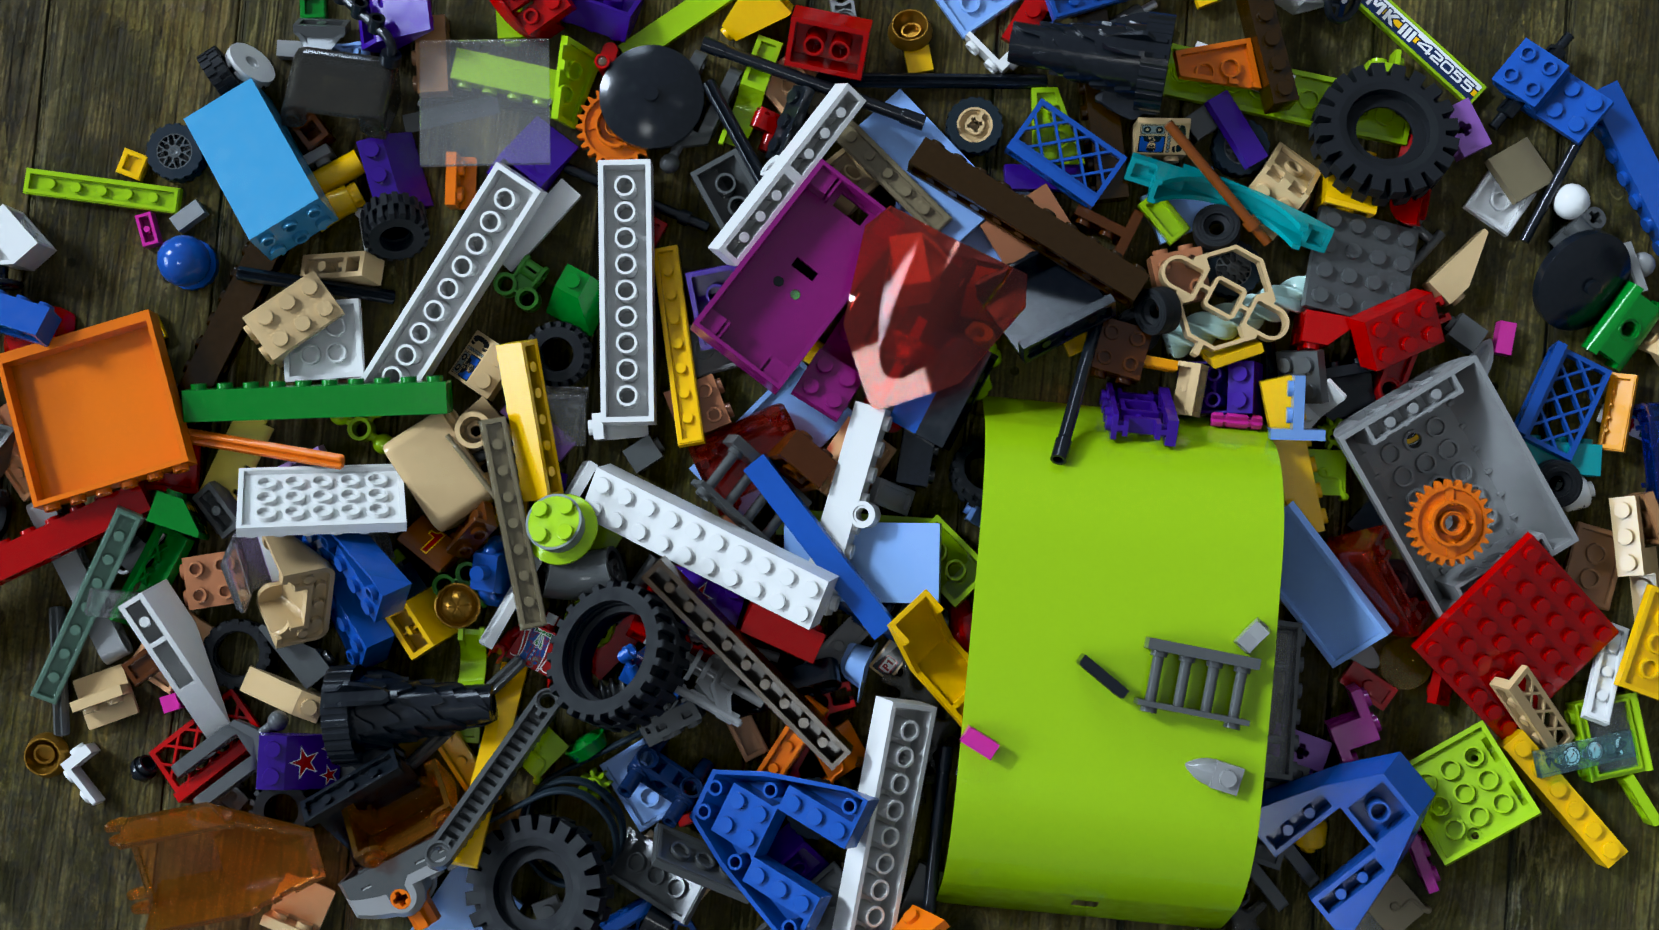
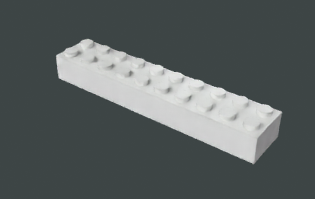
(458, 277)
(627, 292)
(711, 546)
(895, 775)

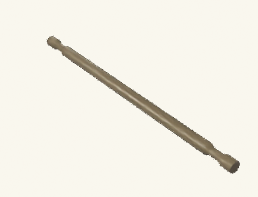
(470, 465)

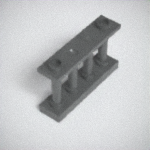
(739, 450)
(1187, 656)

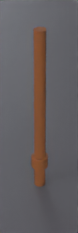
(1250, 222)

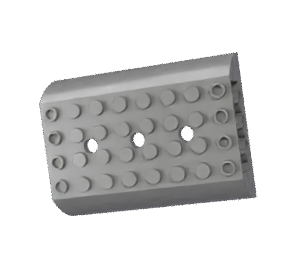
(1463, 438)

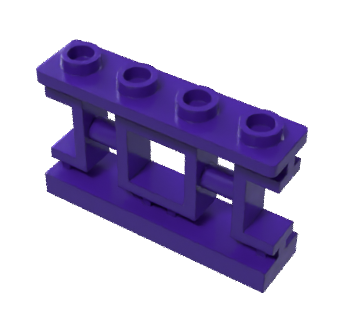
(1140, 413)

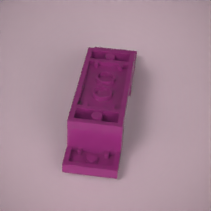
(830, 377)
(1361, 728)

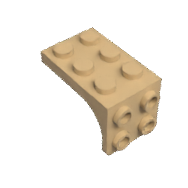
(291, 318)

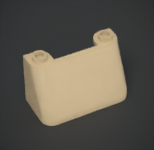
(436, 471)
(301, 601)

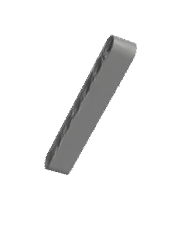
(105, 634)

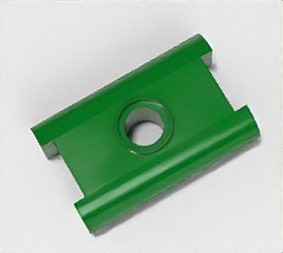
(1607, 335)

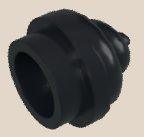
(143, 768)

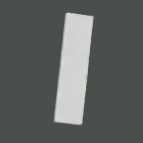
(548, 215)
(1600, 688)

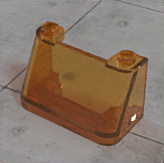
(403, 823)

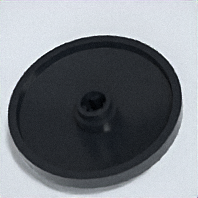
(651, 97)
(1580, 279)

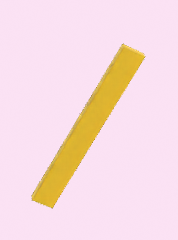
(678, 347)
(507, 702)

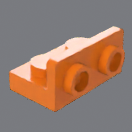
(460, 186)

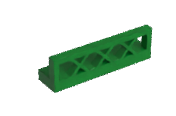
(165, 564)

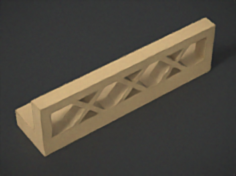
(1526, 717)

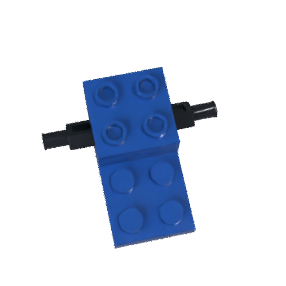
(1547, 91)

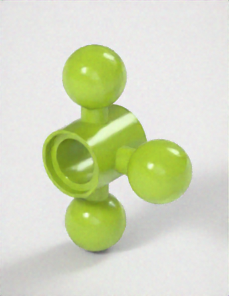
(378, 440)

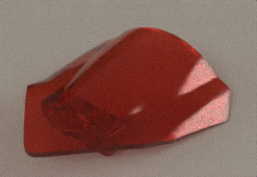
(924, 308)

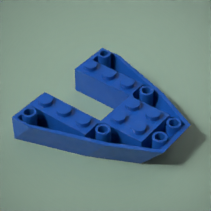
(364, 593)
(1382, 800)
(740, 819)

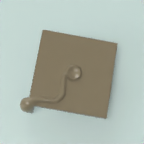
(1397, 906)

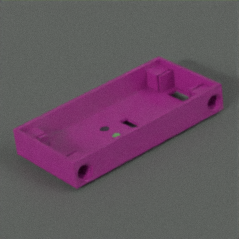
(769, 310)

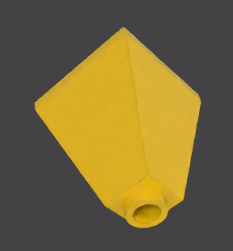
(753, 15)

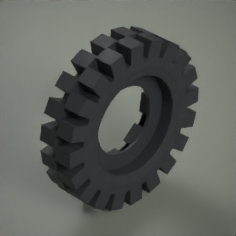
(1368, 175)
(547, 839)

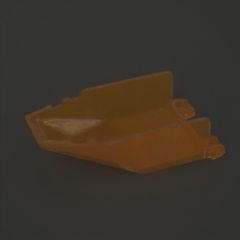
(214, 863)

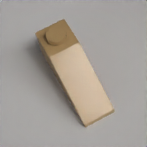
(345, 267)
(1457, 271)
(282, 694)

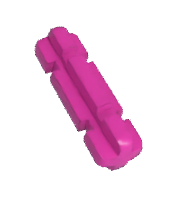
(1235, 420)

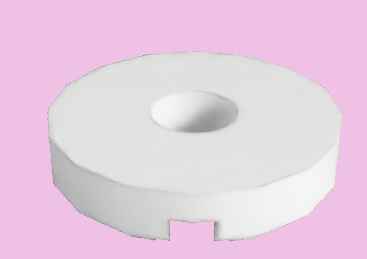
(250, 64)

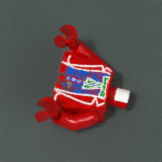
(529, 644)

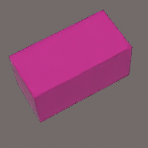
(149, 230)
(1504, 338)
(171, 703)
(979, 742)

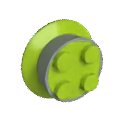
(561, 528)

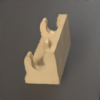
(1190, 388)

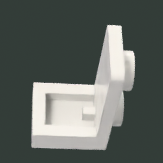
(991, 62)
(605, 433)
(75, 774)

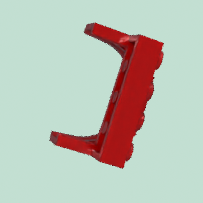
(538, 20)

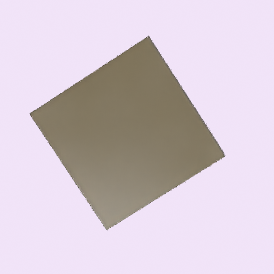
(1519, 170)

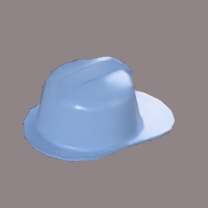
(856, 665)

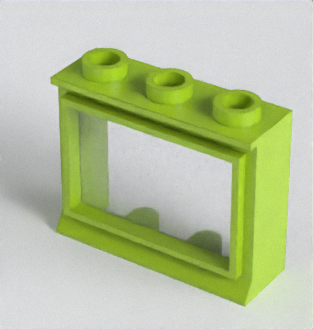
(1625, 716)

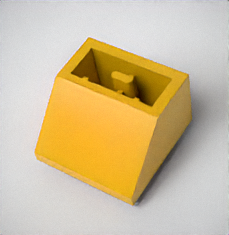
(418, 625)

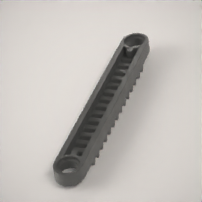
(492, 780)

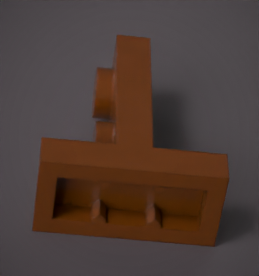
(1107, 228)

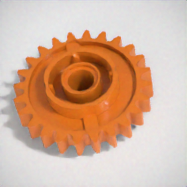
(600, 138)
(1468, 524)

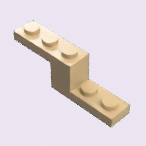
(1630, 551)

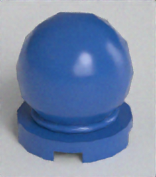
(187, 262)

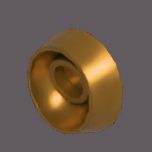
(910, 30)
(457, 605)
(45, 754)

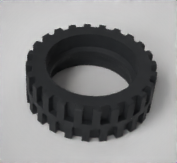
(578, 641)

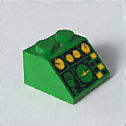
(178, 514)

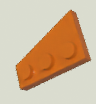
(1220, 64)

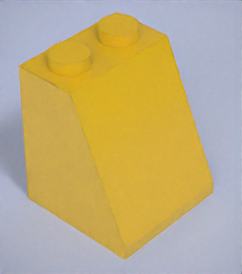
(1331, 197)

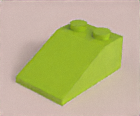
(957, 566)

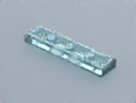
(1584, 753)

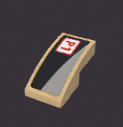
(887, 660)

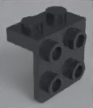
(1355, 383)

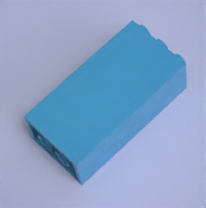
(260, 169)

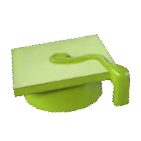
(1331, 472)
(544, 755)

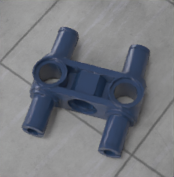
(666, 779)

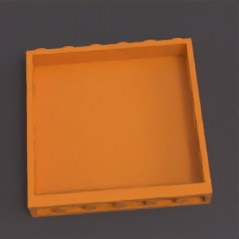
(96, 411)

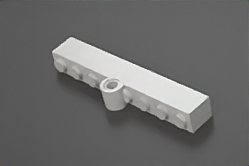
(786, 173)
(851, 482)

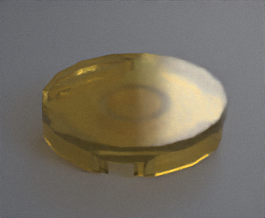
(1403, 665)

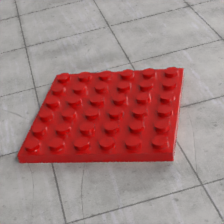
(1513, 617)

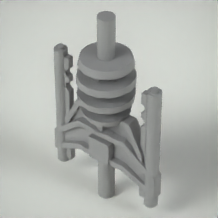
(714, 685)

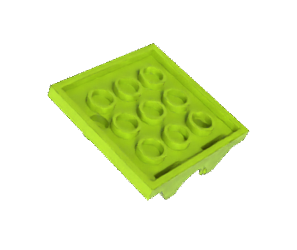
(1471, 795)

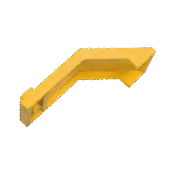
(932, 652)

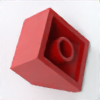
(1317, 329)

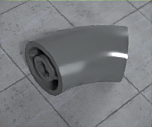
(573, 579)

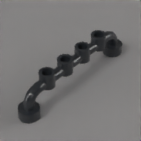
(389, 56)

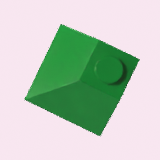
(576, 300)

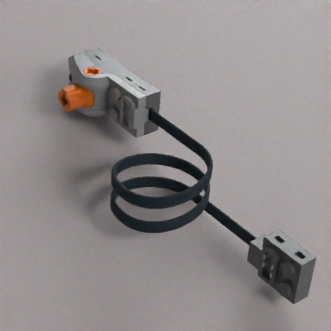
(406, 883)

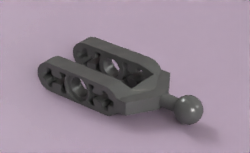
(670, 162)
(249, 737)
(1267, 887)

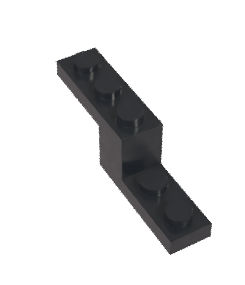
(790, 120)

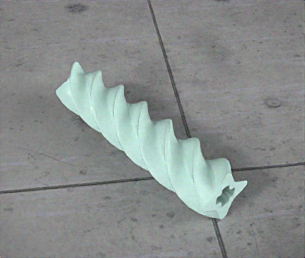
(1210, 327)

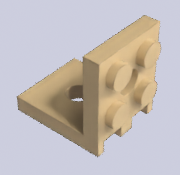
(1286, 179)

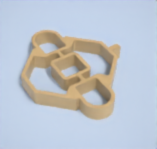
(1245, 331)

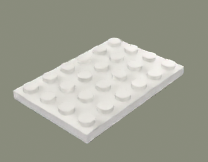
(320, 500)

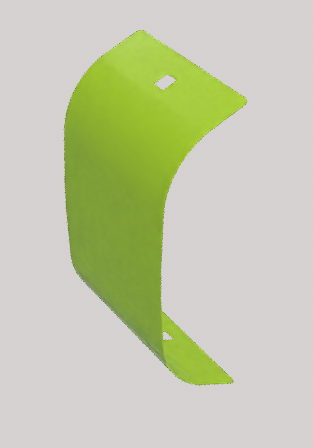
(1092, 562)

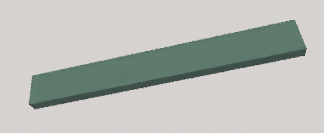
(77, 624)

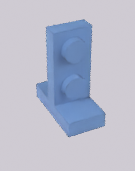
(1295, 416)

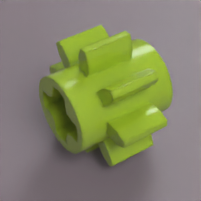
(1329, 426)
(600, 778)

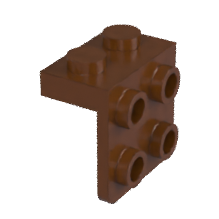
(1120, 352)

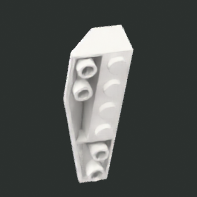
(178, 652)

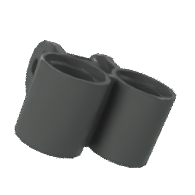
(1591, 219)

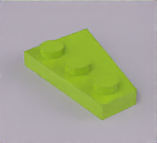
(573, 81)
(1052, 96)

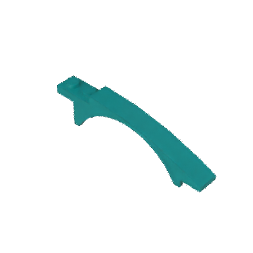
(1188, 182)

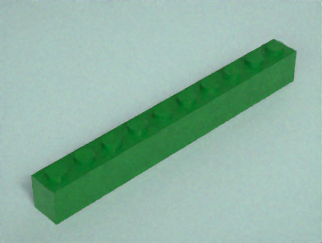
(317, 400)

